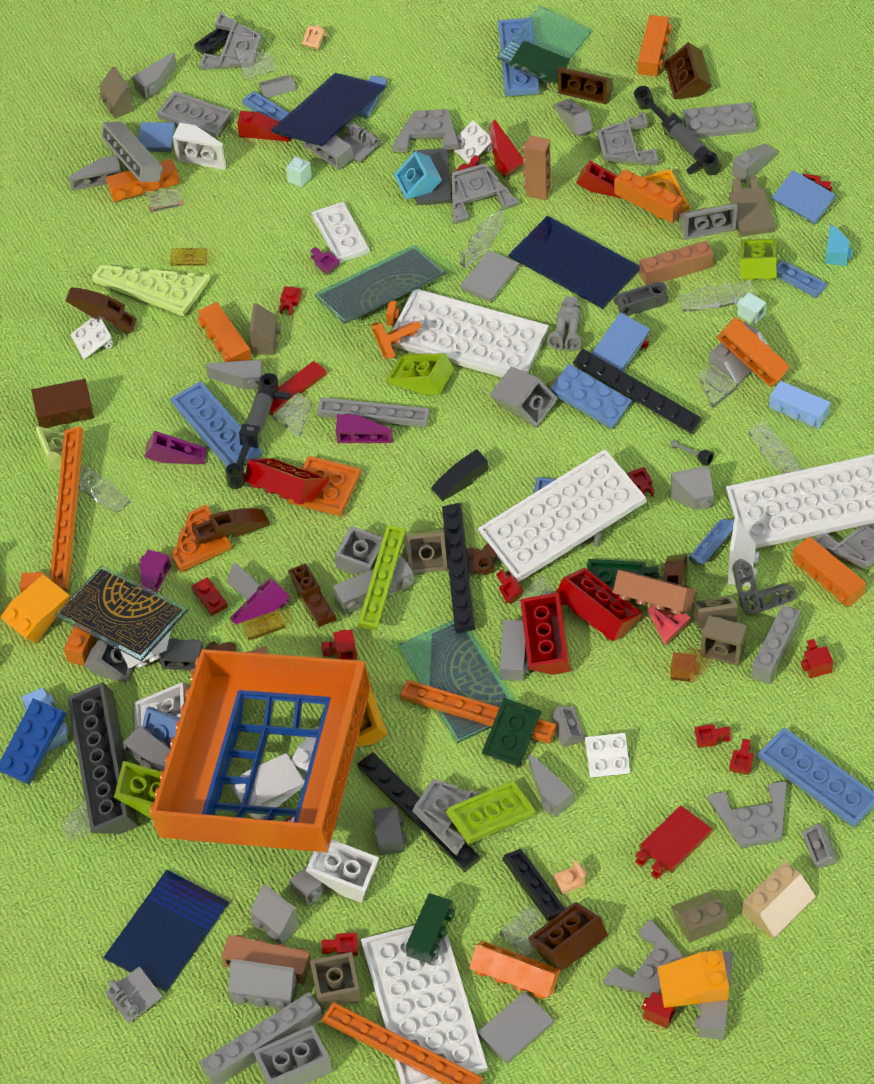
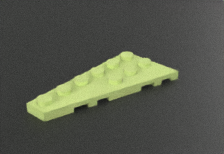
(157, 287)

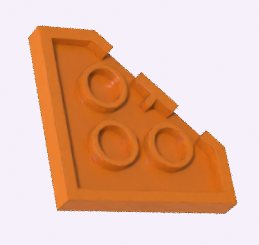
(188, 551)

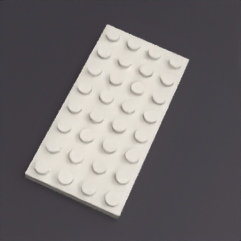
(470, 334)
(806, 501)
(562, 515)
(423, 1002)

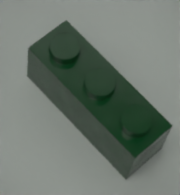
(430, 928)

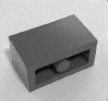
(181, 654)
(388, 830)

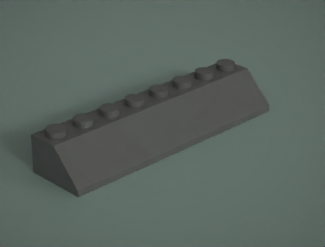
(100, 758)

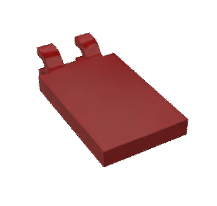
(672, 841)

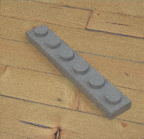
(375, 411)

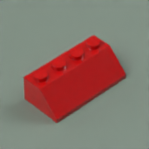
(284, 479)
(598, 604)
(545, 634)

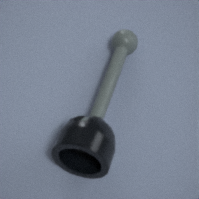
(704, 456)

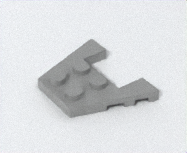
(239, 37)
(427, 125)
(618, 142)
(476, 184)
(856, 548)
(432, 811)
(756, 823)
(646, 978)

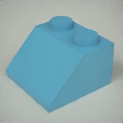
(417, 176)

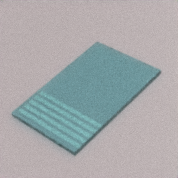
(549, 32)

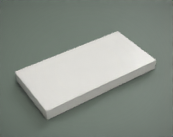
(340, 232)

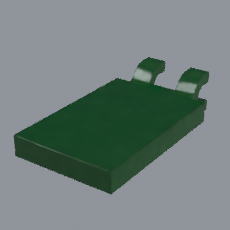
(607, 569)

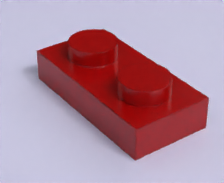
(209, 596)

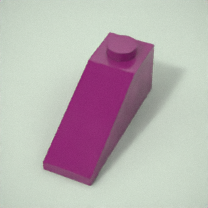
(357, 429)
(170, 449)
(154, 569)
(263, 601)

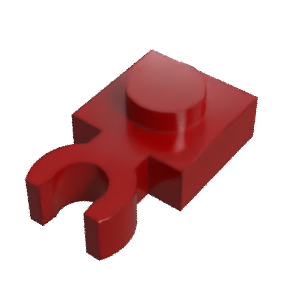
(289, 298)
(642, 480)

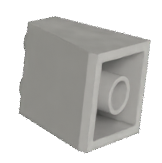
(524, 396)

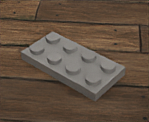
(190, 110)
(720, 120)

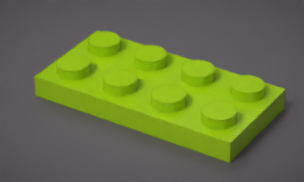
(490, 812)

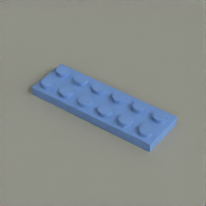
(515, 81)
(212, 423)
(818, 777)

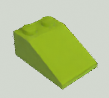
(758, 259)
(422, 373)
(137, 787)

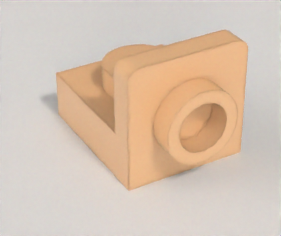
(313, 37)
(571, 878)

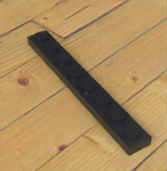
(637, 391)
(458, 568)
(406, 799)

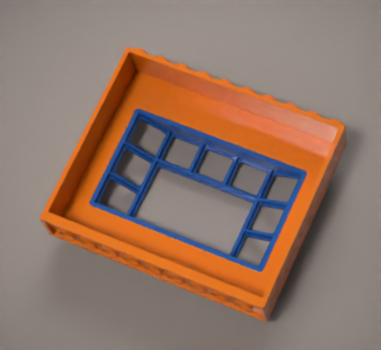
(208, 737)

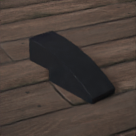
(460, 475)

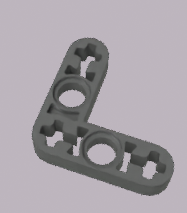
(755, 596)

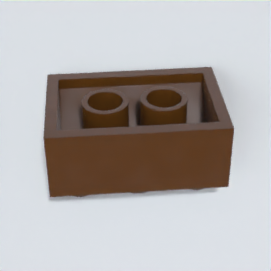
(688, 72)
(584, 85)
(62, 403)
(568, 936)

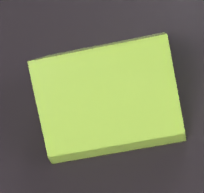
(52, 445)

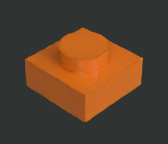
(392, 313)

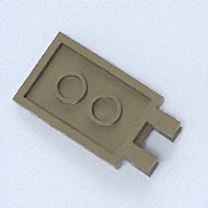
(752, 208)

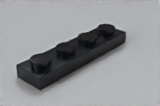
(533, 884)

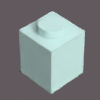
(298, 172)
(751, 308)

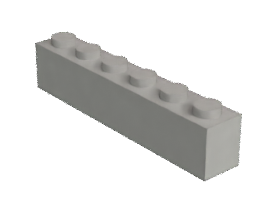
(131, 151)
(239, 1053)

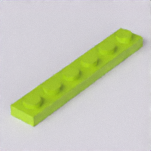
(382, 577)

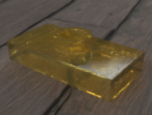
(188, 257)
(263, 625)

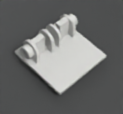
(473, 141)
(91, 337)
(607, 755)

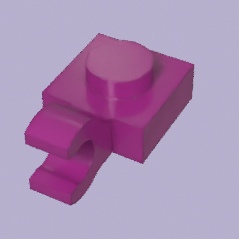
(324, 261)

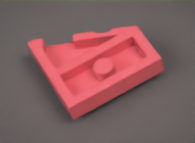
(668, 625)

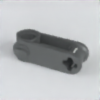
(642, 298)

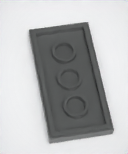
(442, 192)

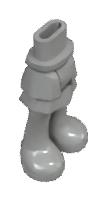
(567, 316)

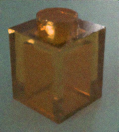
(684, 667)

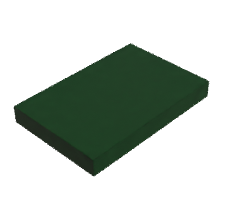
(538, 61)
(511, 732)

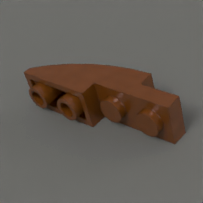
(98, 305)
(228, 522)
(675, 572)
(311, 595)

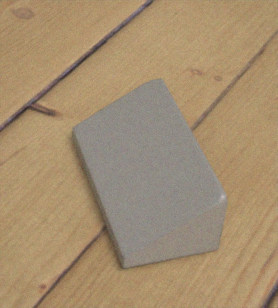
(277, 86)
(242, 582)
(568, 725)
(820, 846)

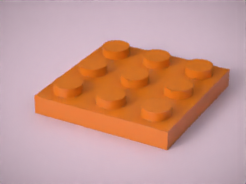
(337, 491)

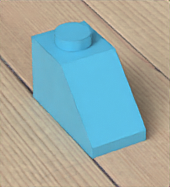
(837, 248)

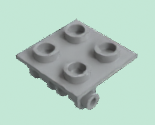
(361, 141)
(133, 994)

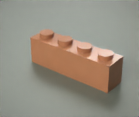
(537, 167)
(676, 263)
(653, 591)
(259, 951)

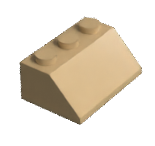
(778, 900)

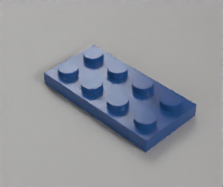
(31, 741)

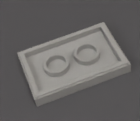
(489, 276)
(515, 1027)

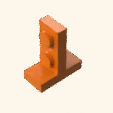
(385, 340)

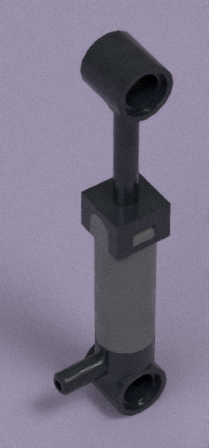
(681, 134)
(251, 431)

